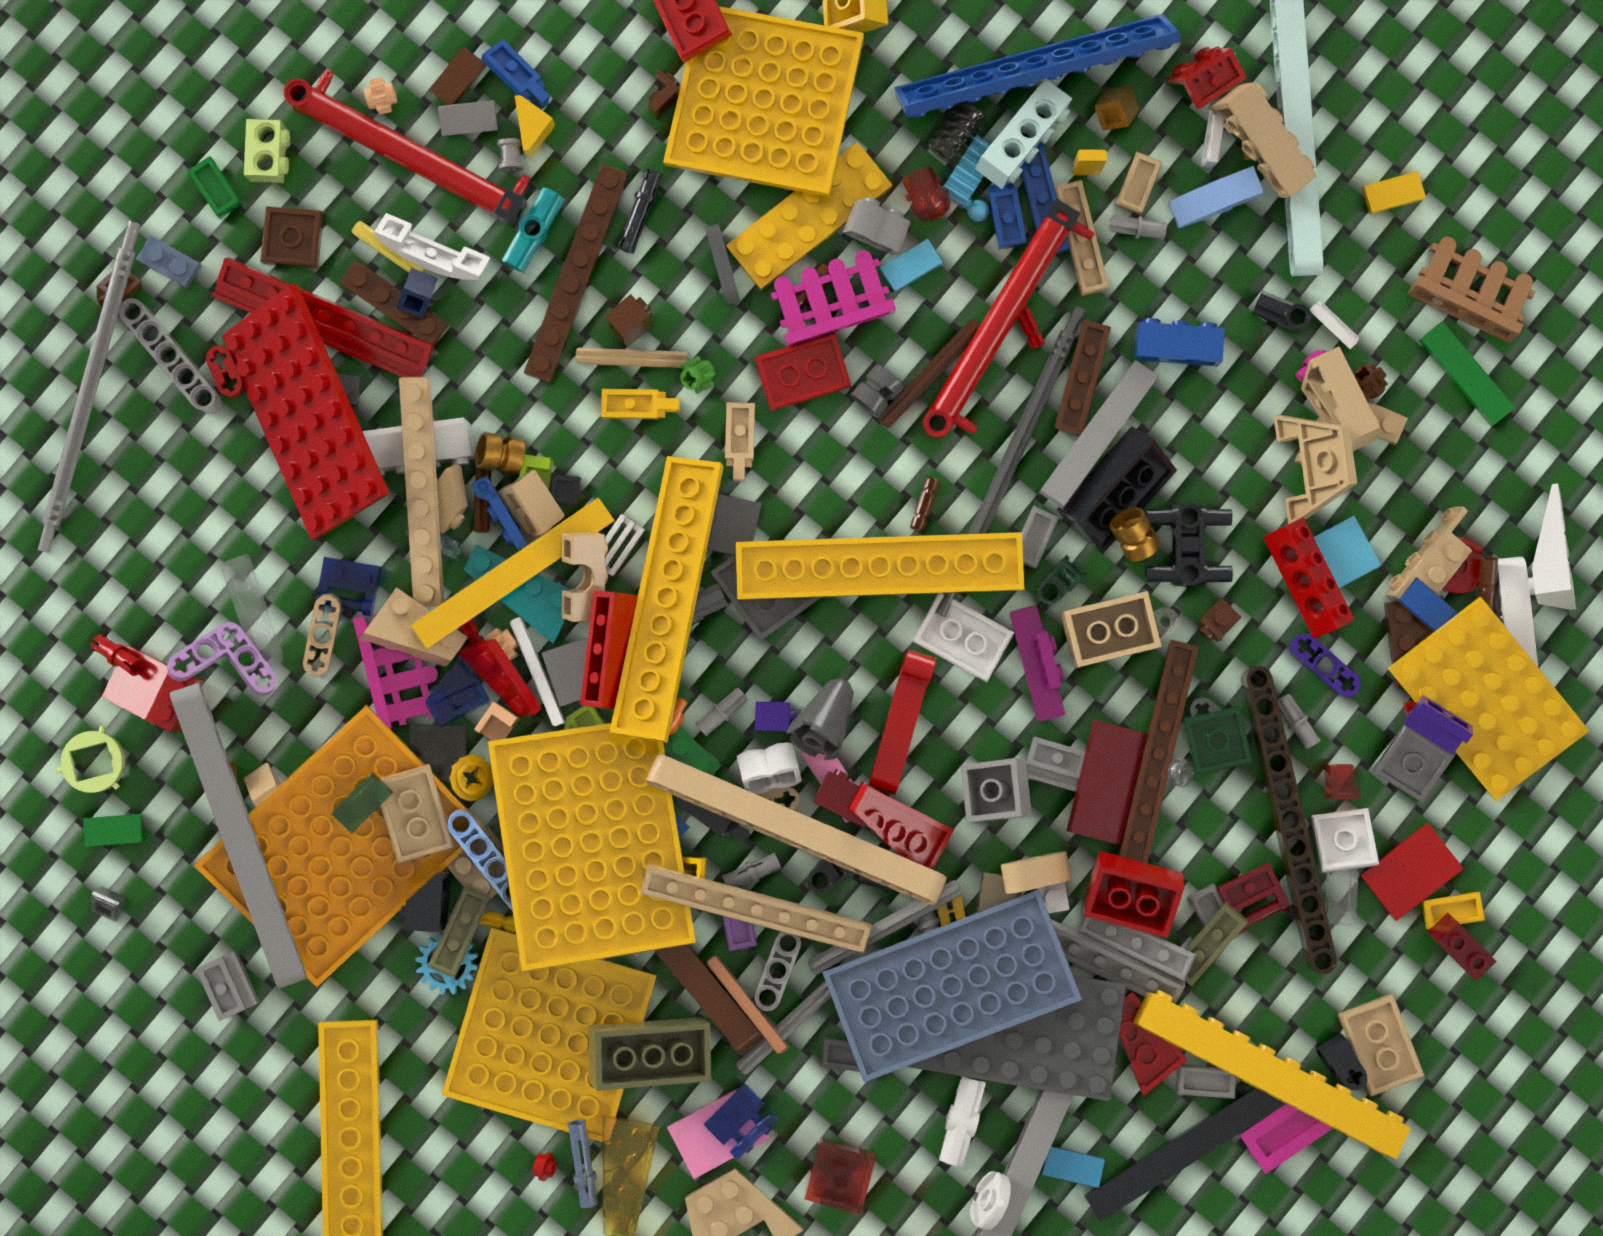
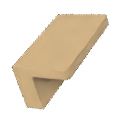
(531, 504)

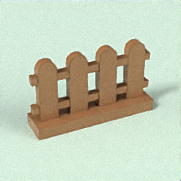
(1467, 305)

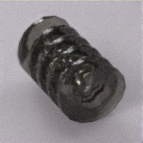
(955, 131)

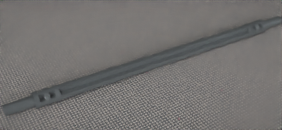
(1021, 435)

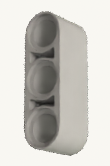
(777, 984)

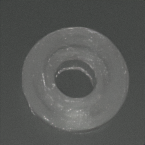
(1173, 617)

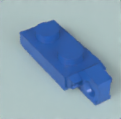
(516, 73)
(1007, 216)
(498, 511)

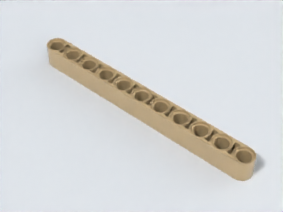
(796, 829)

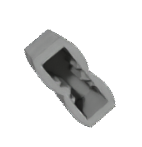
(876, 226)

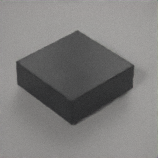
(565, 489)

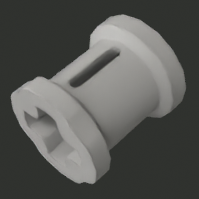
(510, 155)

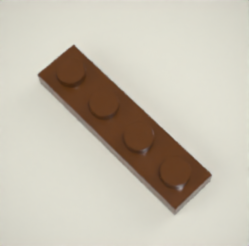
(385, 299)
(1082, 377)

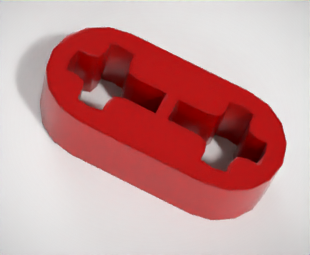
(219, 374)

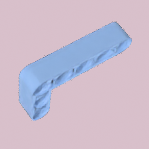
(485, 858)

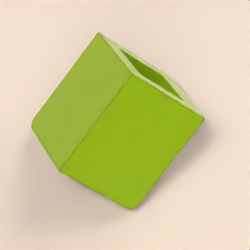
(541, 465)

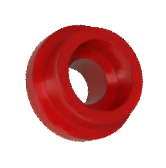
(544, 1166)

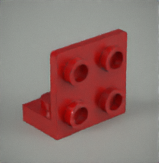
(1208, 74)

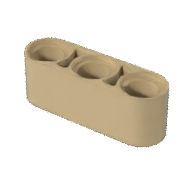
(1036, 872)

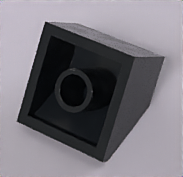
(429, 905)

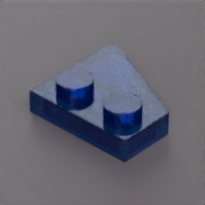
(456, 694)

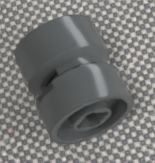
(877, 391)

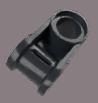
(833, 873)
(1339, 1059)

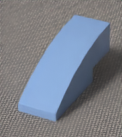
(1216, 197)

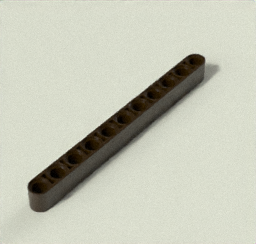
(1298, 830)

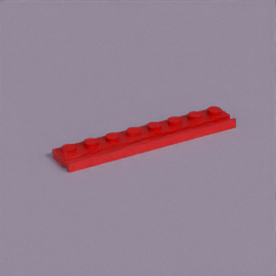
(336, 324)

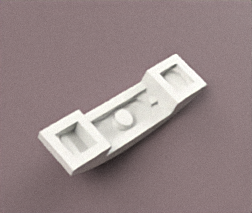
(428, 254)

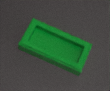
(214, 187)
(113, 830)

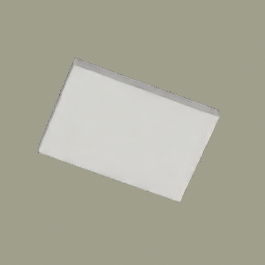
(964, 638)

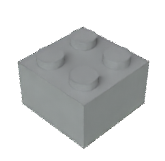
(996, 790)

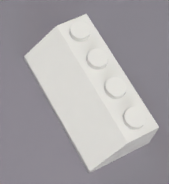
(452, 444)

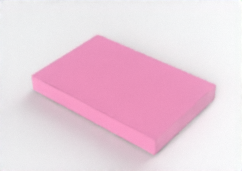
(698, 1145)

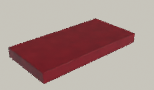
(1106, 782)

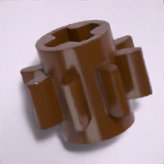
(1371, 380)

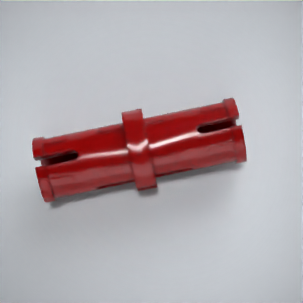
(117, 655)

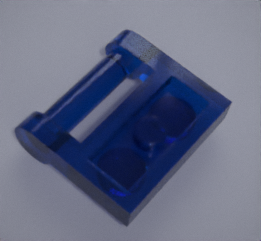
(352, 577)

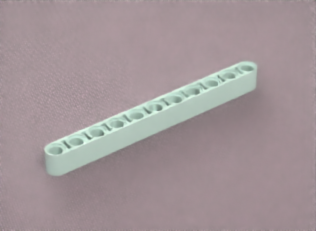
(1296, 110)

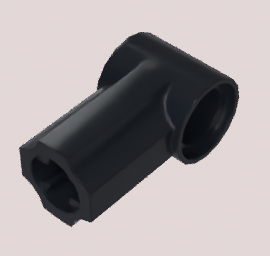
(1278, 311)

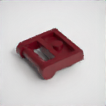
(1251, 888)

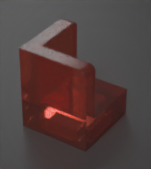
(1340, 782)

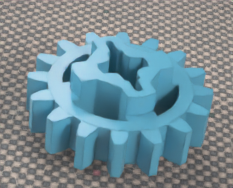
(450, 982)

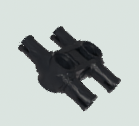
(1188, 545)

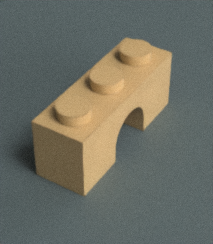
(589, 552)

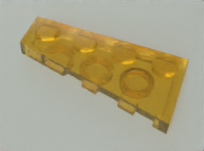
(626, 1168)

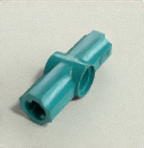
(542, 214)

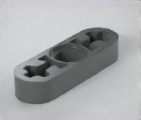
(722, 264)

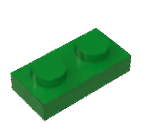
(688, 751)

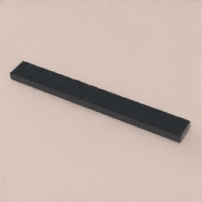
(1181, 1152)

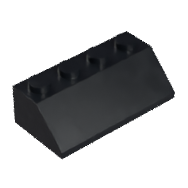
(1121, 480)

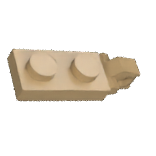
(739, 438)

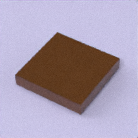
(291, 237)

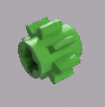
(697, 374)

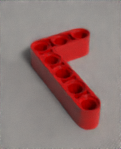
(901, 721)

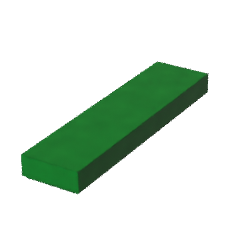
(1466, 374)

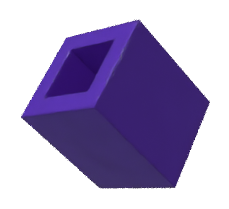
(773, 716)

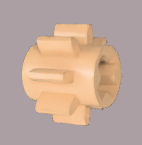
(380, 95)
(506, 640)

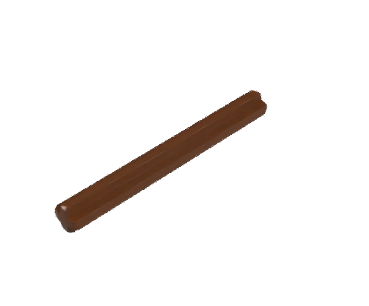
(929, 374)

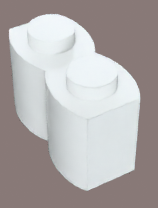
(769, 768)

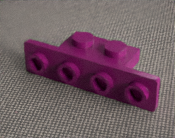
(1038, 663)

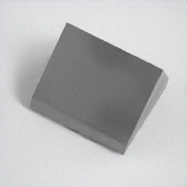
(107, 903)

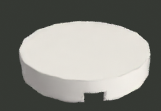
(991, 1201)

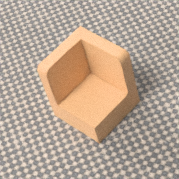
(497, 722)

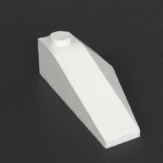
(1551, 569)

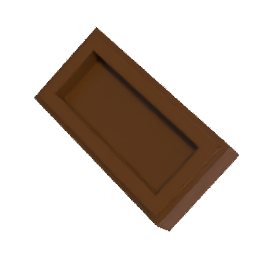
(457, 77)

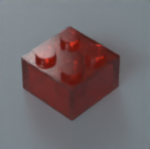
(840, 1175)

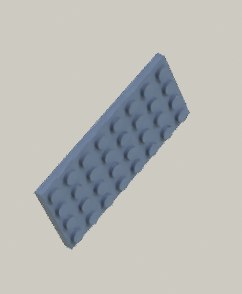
(952, 985)

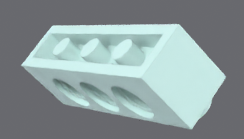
(1046, 101)

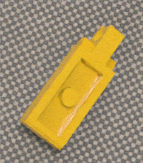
(636, 404)

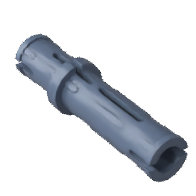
(587, 1194)

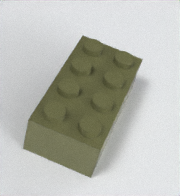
(649, 1053)

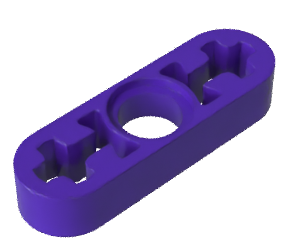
(1335, 685)

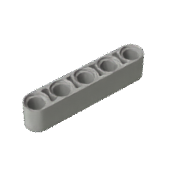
(161, 346)

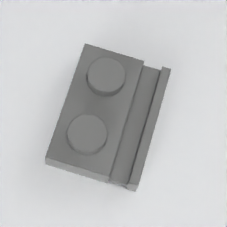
(1054, 763)
(227, 985)

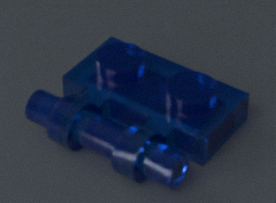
(735, 1114)

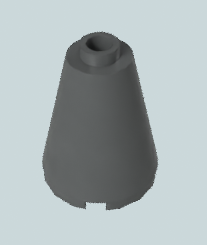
(824, 720)

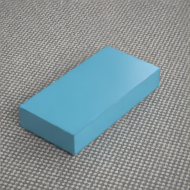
(911, 265)

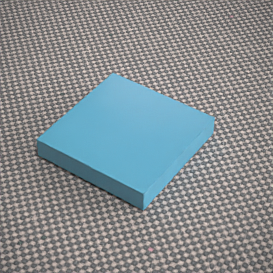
(1347, 551)

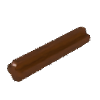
(481, 515)

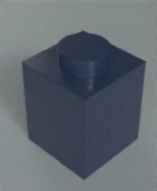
(417, 293)

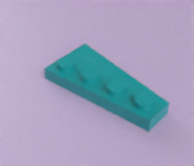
(535, 601)

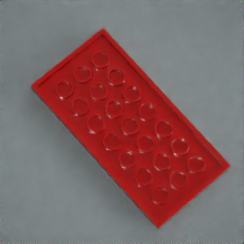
(305, 413)

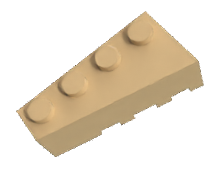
(1265, 138)

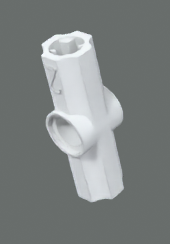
(962, 1121)

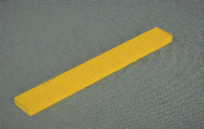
(507, 576)

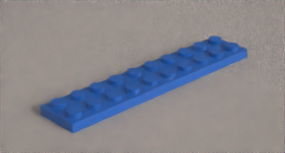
(1036, 64)

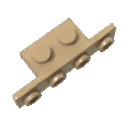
(1436, 559)

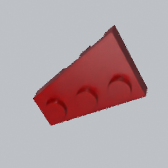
(499, 673)
(1148, 1055)

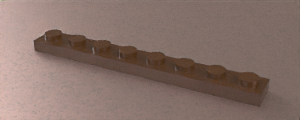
(576, 273)
(1158, 751)

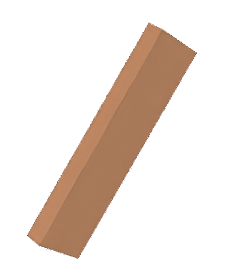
(748, 1005)

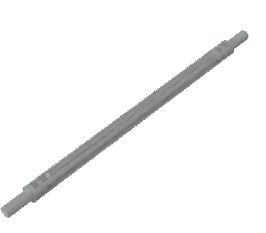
(89, 386)

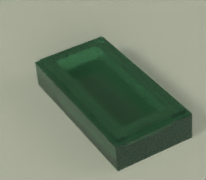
(362, 802)

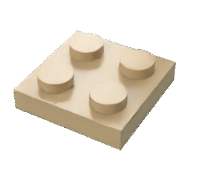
(469, 874)

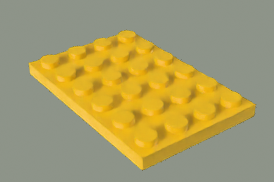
(1496, 687)

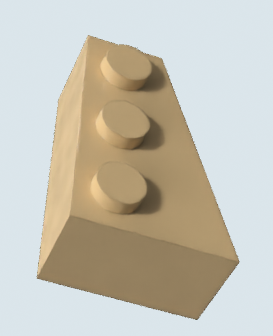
(1338, 397)
(393, 631)

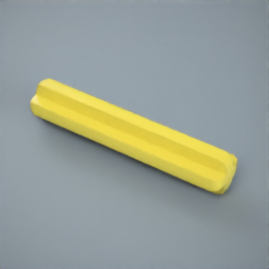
(366, 234)

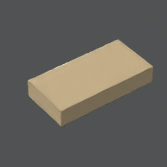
(1138, 183)

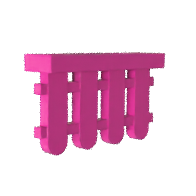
(846, 298)
(394, 682)

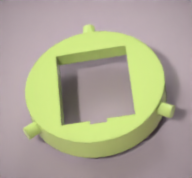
(86, 740)

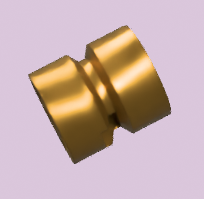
(495, 452)
(1135, 534)

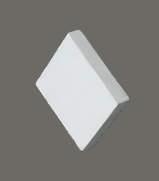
(1344, 840)

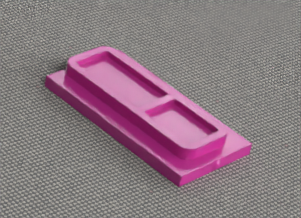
(1281, 1136)

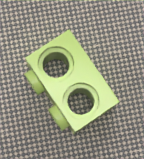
(258, 152)

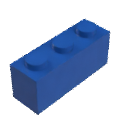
(1179, 343)

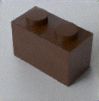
(630, 319)

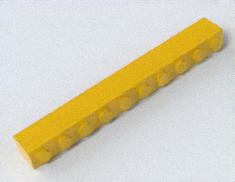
(1272, 1075)

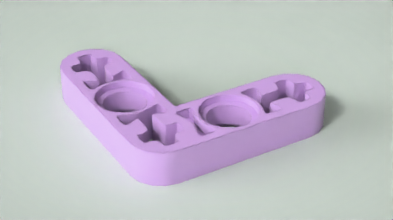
(223, 648)

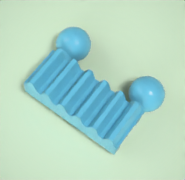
(966, 179)

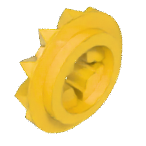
(482, 774)

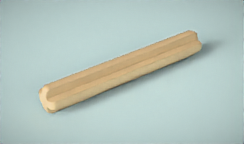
(631, 357)

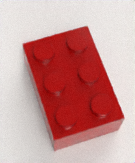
(1133, 894)

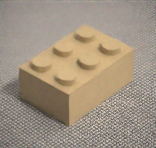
(1110, 629)

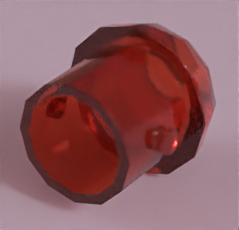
(926, 194)

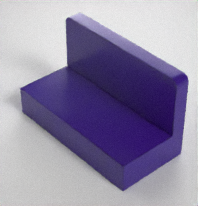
(1438, 725)

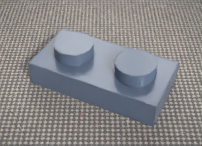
(168, 262)

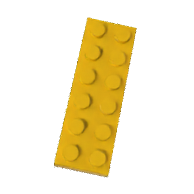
(806, 219)

